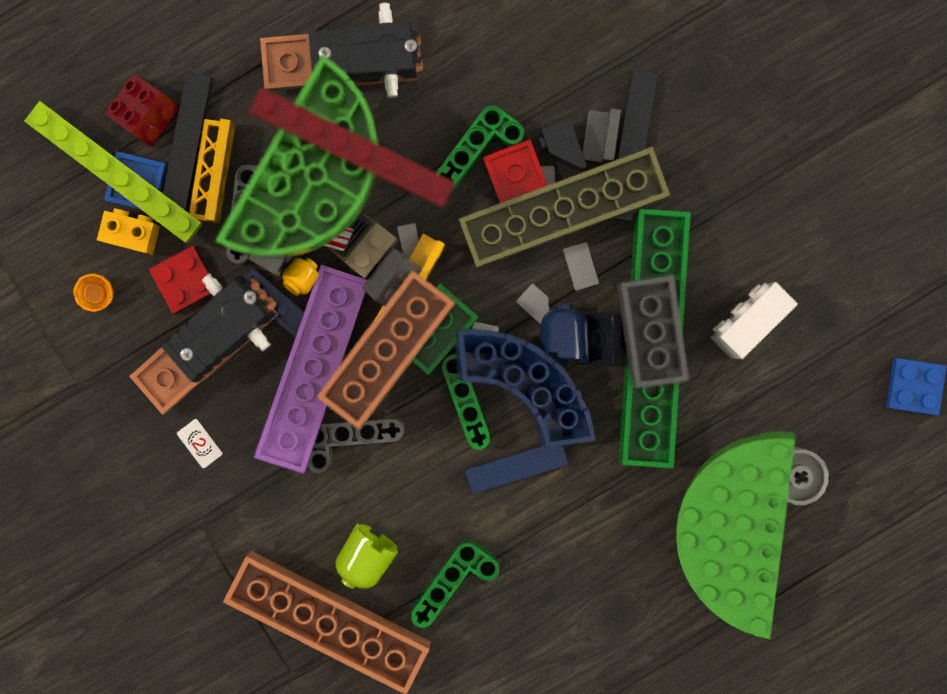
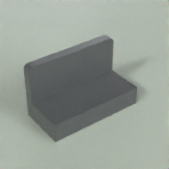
(601, 136)

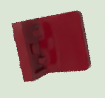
(142, 110)

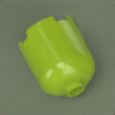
(364, 557)

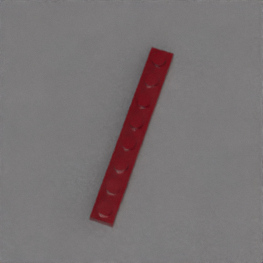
(351, 147)

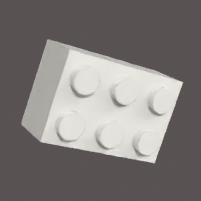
(752, 320)

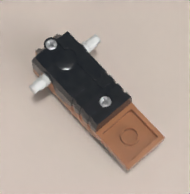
(365, 53)
(206, 341)

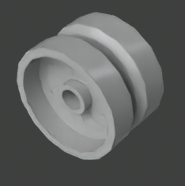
(810, 479)

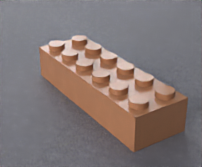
(386, 350)

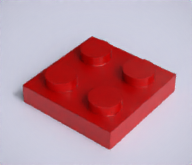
(515, 171)
(181, 279)

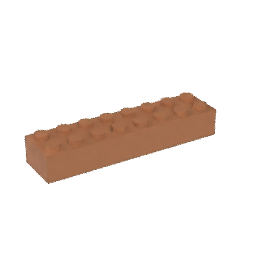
(327, 622)

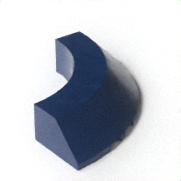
(535, 380)

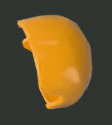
(93, 292)

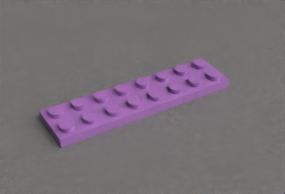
(311, 364)

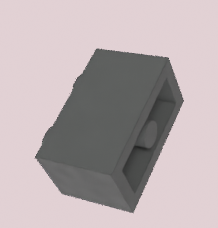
(389, 276)

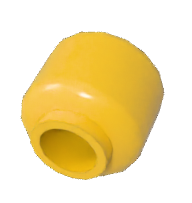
(300, 276)

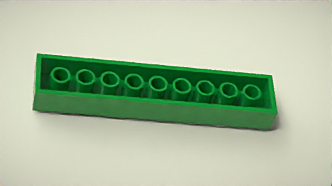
(651, 411)

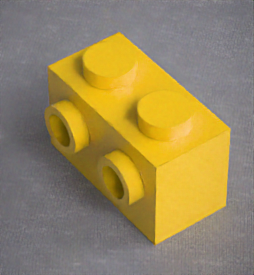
(128, 232)

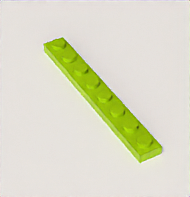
(113, 172)

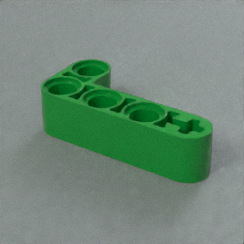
(473, 151)
(462, 403)
(450, 585)

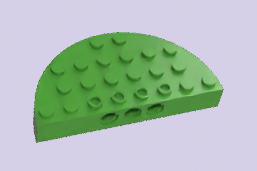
(299, 190)
(735, 529)

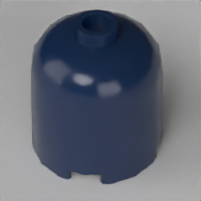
(565, 335)

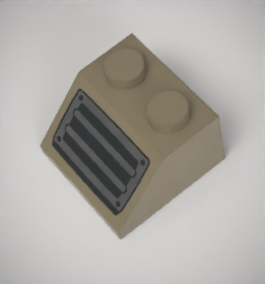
(366, 245)

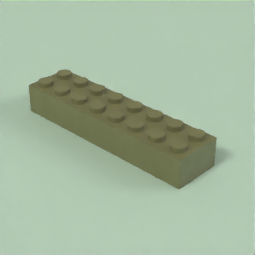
(564, 207)

